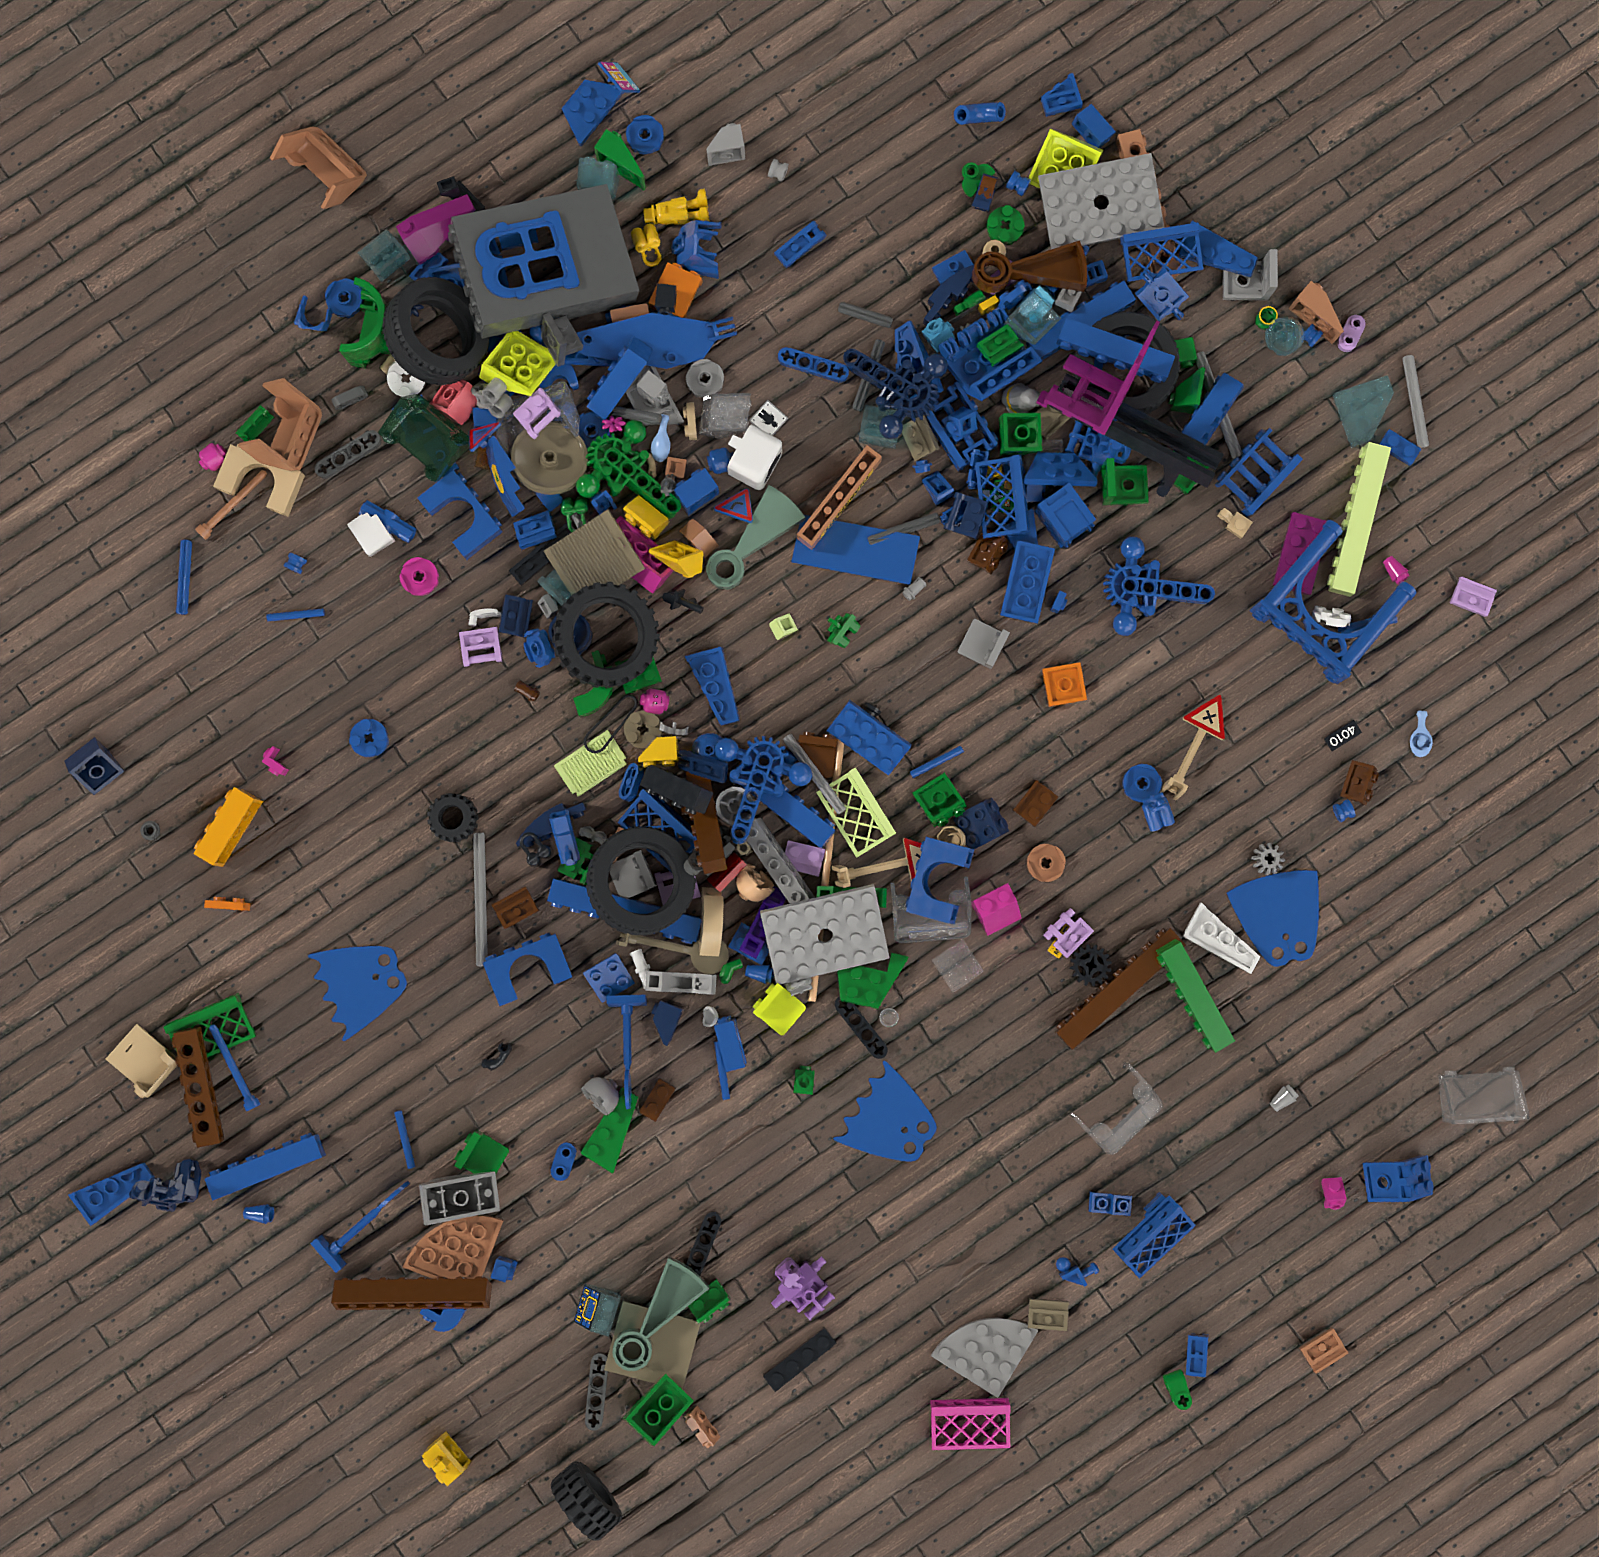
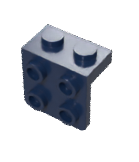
(982, 823)

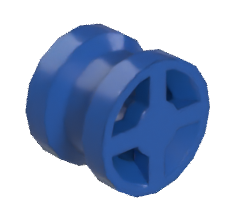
(1312, 335)
(295, 563)
(1344, 810)

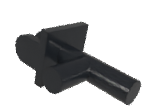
(676, 599)

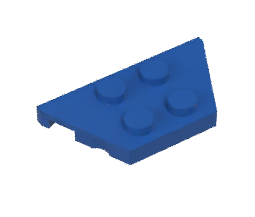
(589, 107)
(1059, 470)

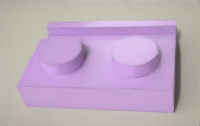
(1473, 596)
(805, 857)

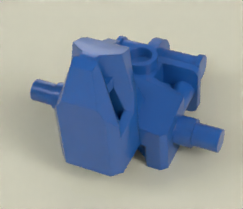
(1096, 447)

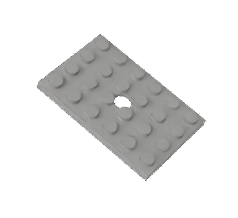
(1131, 196)
(795, 927)

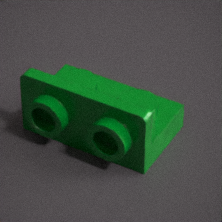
(709, 1302)

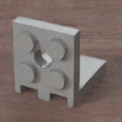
(1259, 286)

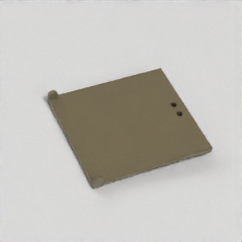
(594, 555)
(670, 1346)

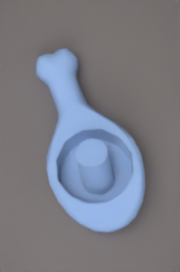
(661, 444)
(1421, 740)

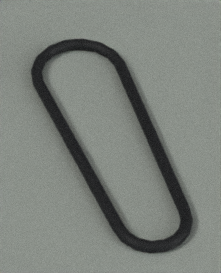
(620, 726)

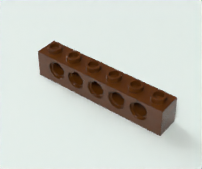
(194, 1038)

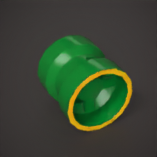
(1268, 314)

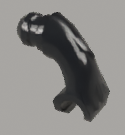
(494, 1063)

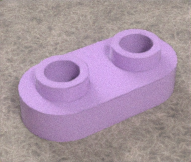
(1351, 332)

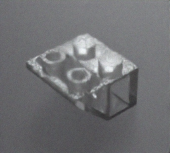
(957, 965)

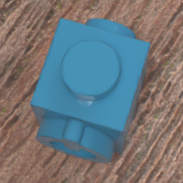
(937, 332)

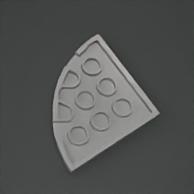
(986, 1351)

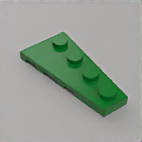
(608, 1138)

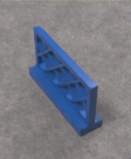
(1159, 235)
(1019, 496)
(667, 815)
(1148, 1231)

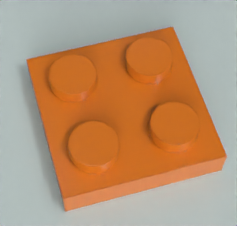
(1064, 684)

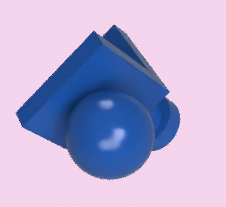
(1074, 1274)

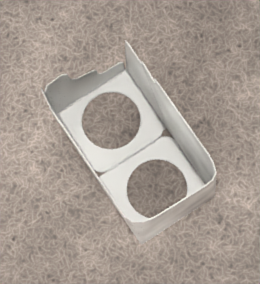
(370, 533)

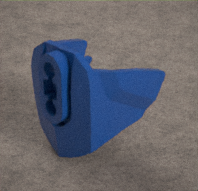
(689, 252)

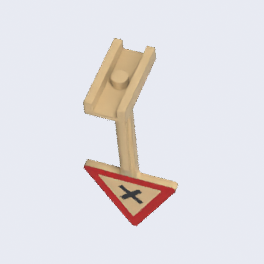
(1207, 719)
(912, 852)

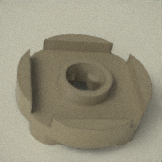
(636, 720)

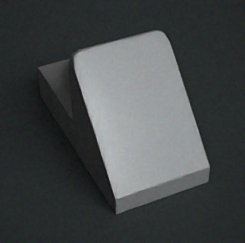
(1067, 299)

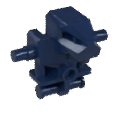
(170, 1192)

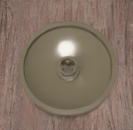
(550, 461)

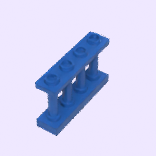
(1276, 476)

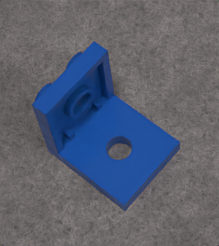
(1406, 1180)

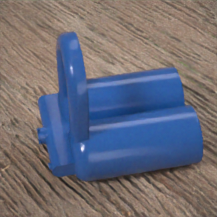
(1157, 812)

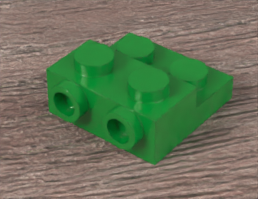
(940, 800)

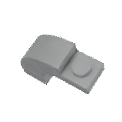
(680, 982)

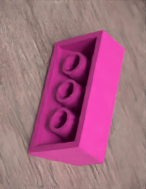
(655, 571)

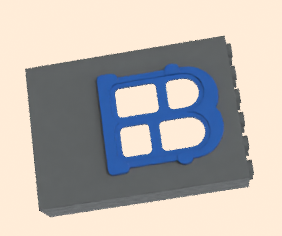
(588, 246)

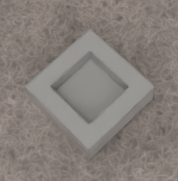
(548, 606)

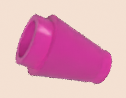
(1396, 570)

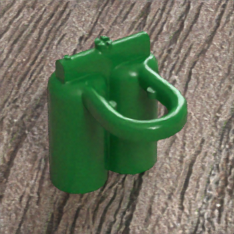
(571, 506)

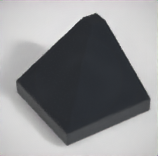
(449, 187)

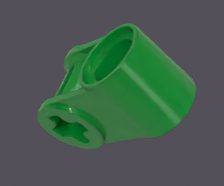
(1177, 1386)

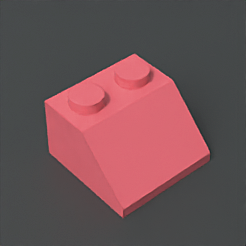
(455, 401)

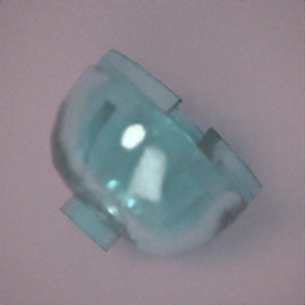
(1285, 335)

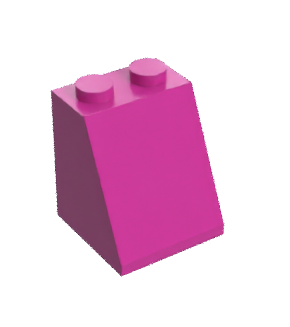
(996, 909)

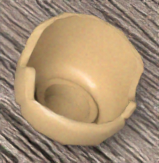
(952, 835)

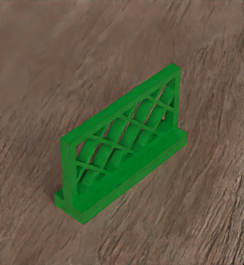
(209, 1012)

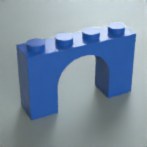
(452, 489)
(921, 900)
(546, 949)
(730, 1043)

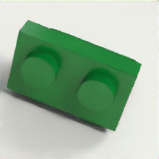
(481, 1154)

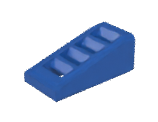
(1102, 271)

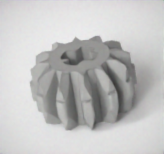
(1262, 853)

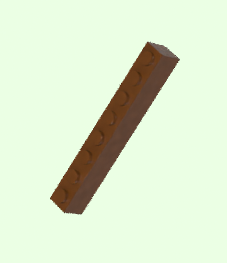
(1115, 992)
(411, 1293)

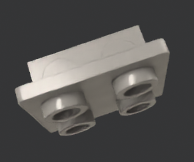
(983, 643)
(632, 875)

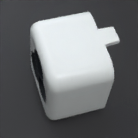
(754, 457)

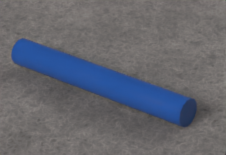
(295, 615)
(937, 761)
(722, 1073)
(404, 1139)

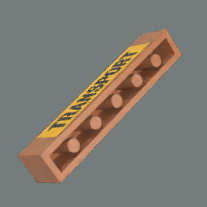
(839, 497)

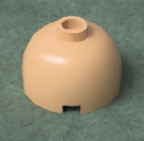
(753, 885)

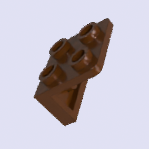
(820, 751)

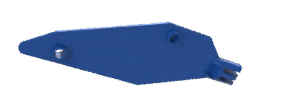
(672, 338)

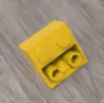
(644, 515)
(661, 751)

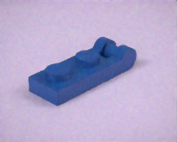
(799, 244)

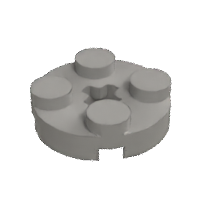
(711, 370)

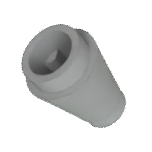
(1283, 1098)

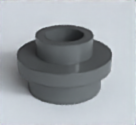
(144, 830)

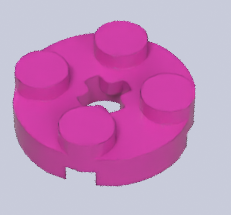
(417, 587)

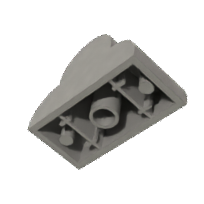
(458, 1197)

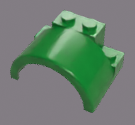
(371, 336)

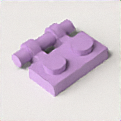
(1074, 935)

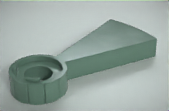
(771, 519)
(674, 1292)

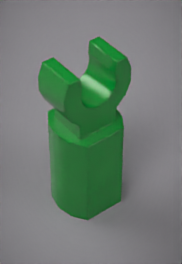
(969, 302)

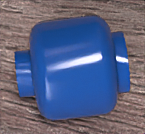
(719, 460)

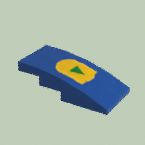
(501, 470)

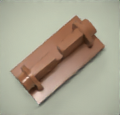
(697, 1419)

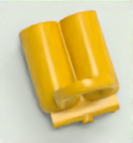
(647, 240)

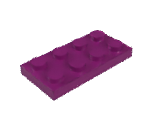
(1299, 535)

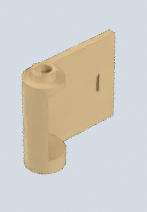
(142, 1061)

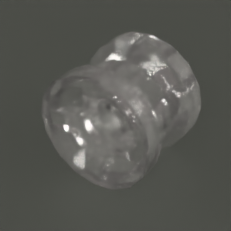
(886, 1017)

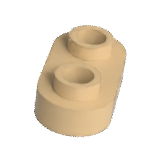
(689, 413)

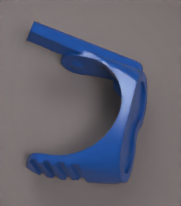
(302, 322)

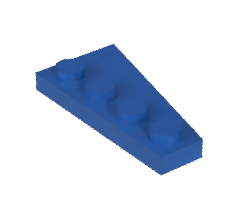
(1220, 253)
(714, 679)

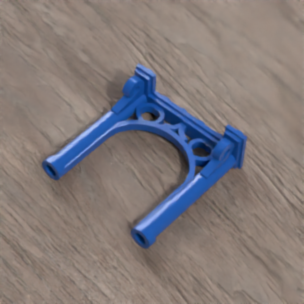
(1337, 669)

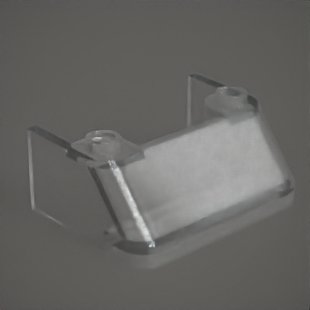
(560, 395)
(916, 928)
(1114, 1139)

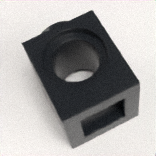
(666, 299)

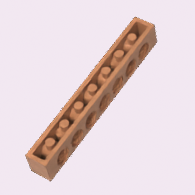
(1136, 141)

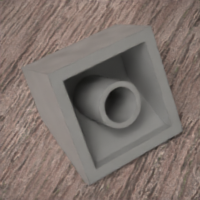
(726, 145)

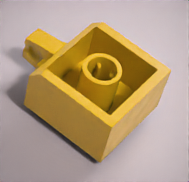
(445, 1459)

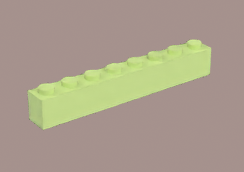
(1359, 519)

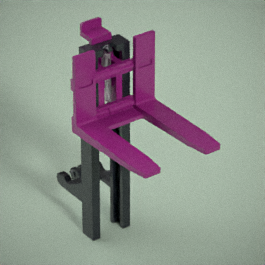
(1097, 410)

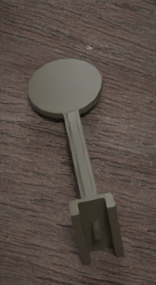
(704, 964)

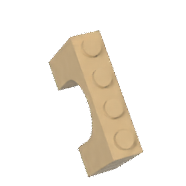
(239, 463)

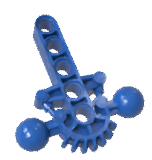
(1125, 622)
(798, 773)

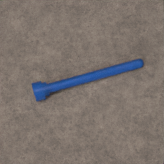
(249, 1100)

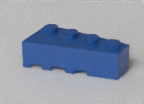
(619, 378)
(1213, 409)

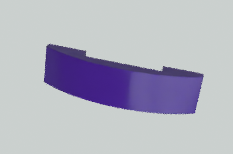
(756, 936)

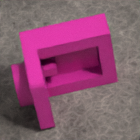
(275, 767)
(1333, 1193)

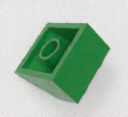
(1020, 433)

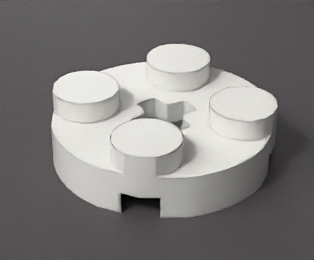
(401, 388)
(1334, 618)

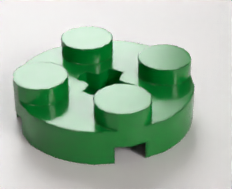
(1009, 215)

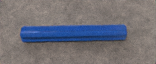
(184, 577)

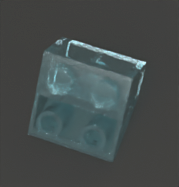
(596, 173)
(384, 255)
(870, 428)

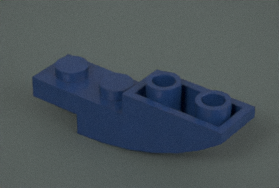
(952, 288)
(542, 827)

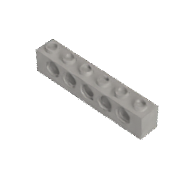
(777, 863)

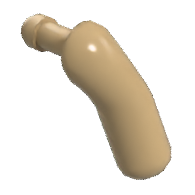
(652, 466)

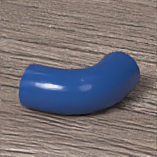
(980, 113)

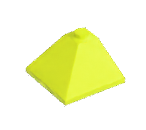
(1063, 153)
(518, 363)

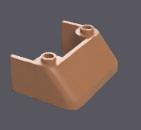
(324, 159)
(295, 431)

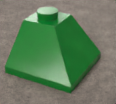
(1188, 394)

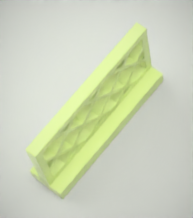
(872, 808)

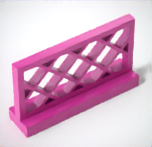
(972, 1407)

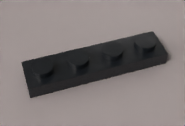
(537, 559)
(799, 1359)

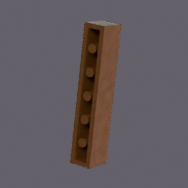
(708, 832)

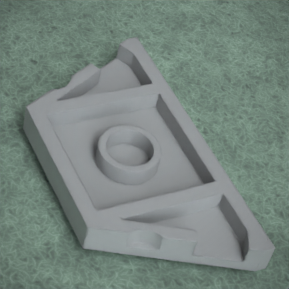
(640, 403)

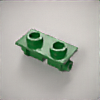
(255, 424)

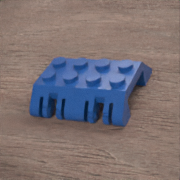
(973, 369)

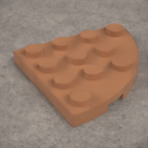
(456, 1248)

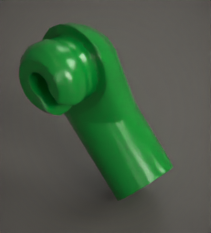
(728, 969)

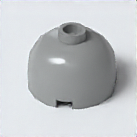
(602, 1094)

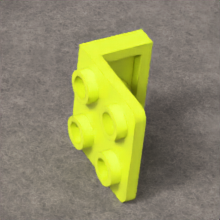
(779, 1008)

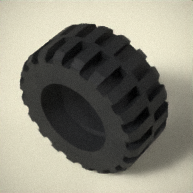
(586, 1501)

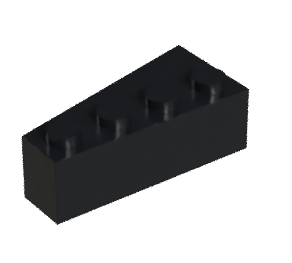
(676, 789)

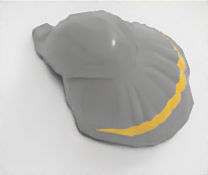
(1020, 398)

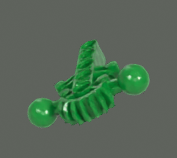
(633, 433)

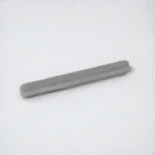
(1415, 401)
(817, 777)

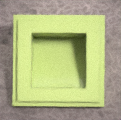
(783, 626)

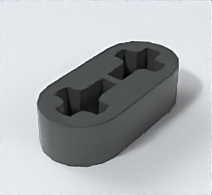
(349, 397)

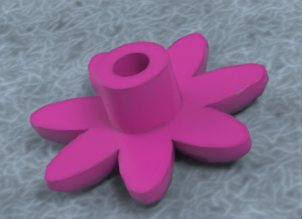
(613, 424)

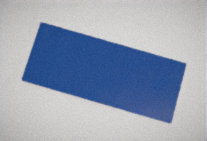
(848, 551)

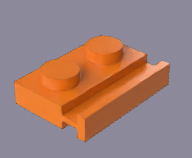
(220, 903)

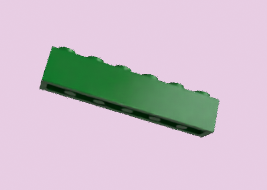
(1195, 996)

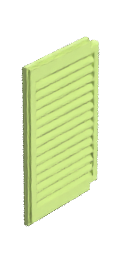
(586, 769)

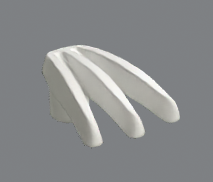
(482, 613)

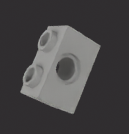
(653, 389)

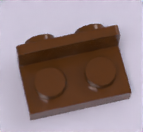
(988, 552)
(1359, 782)

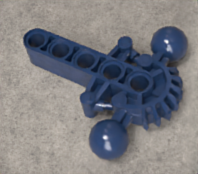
(891, 425)

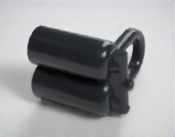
(544, 851)

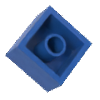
(696, 491)

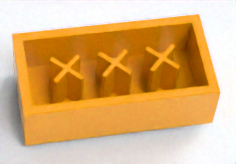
(227, 827)

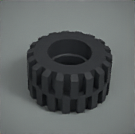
(436, 817)

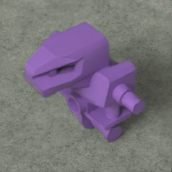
(801, 1286)

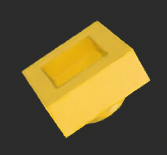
(988, 305)

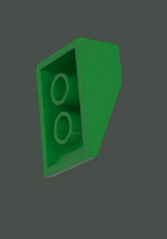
(613, 149)
(658, 1410)

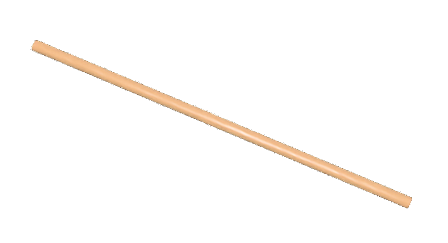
(828, 854)

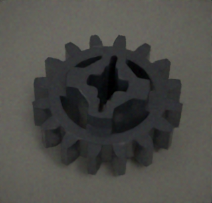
(1082, 962)

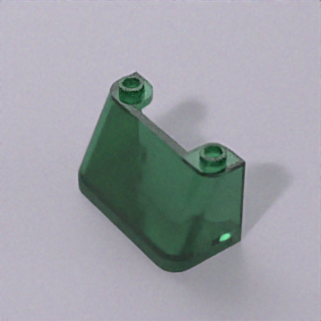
(425, 435)

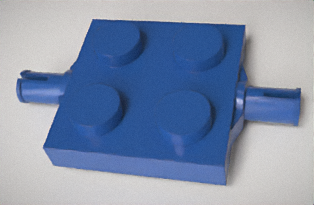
(1162, 294)

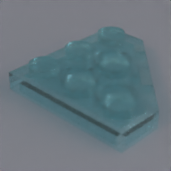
(1363, 408)

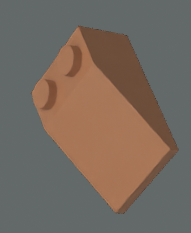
(1315, 308)

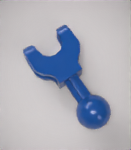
(564, 371)

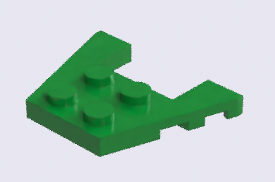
(867, 985)

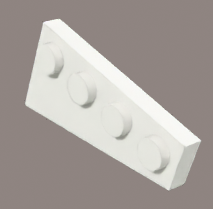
(1211, 934)

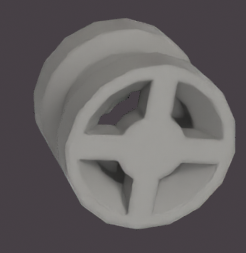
(778, 170)

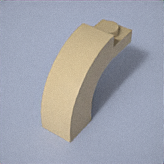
(711, 923)

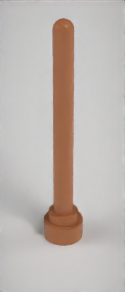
(205, 529)

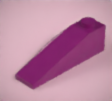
(429, 229)

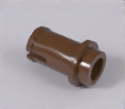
(527, 691)

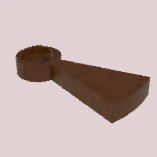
(1058, 267)

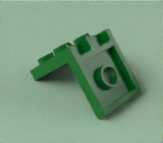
(1113, 488)

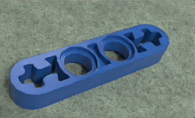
(812, 367)

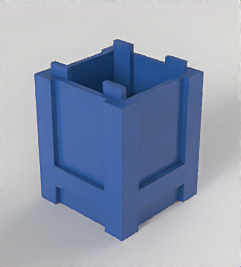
(1065, 515)

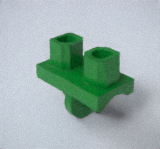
(839, 627)

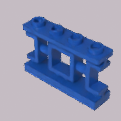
(944, 435)

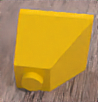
(680, 557)

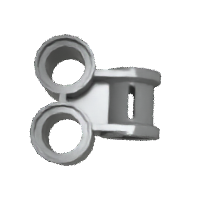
(492, 397)

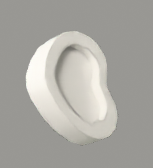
(710, 1016)

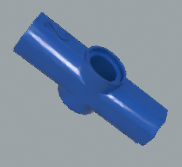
(391, 521)

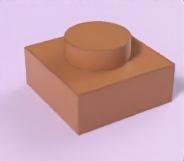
(677, 467)

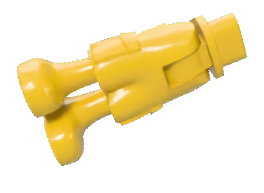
(677, 212)

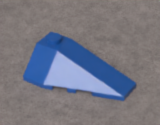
(910, 347)

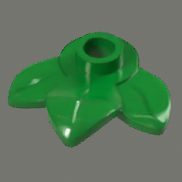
(971, 182)

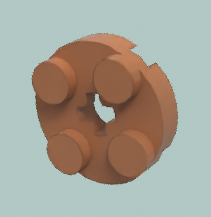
(1050, 852)

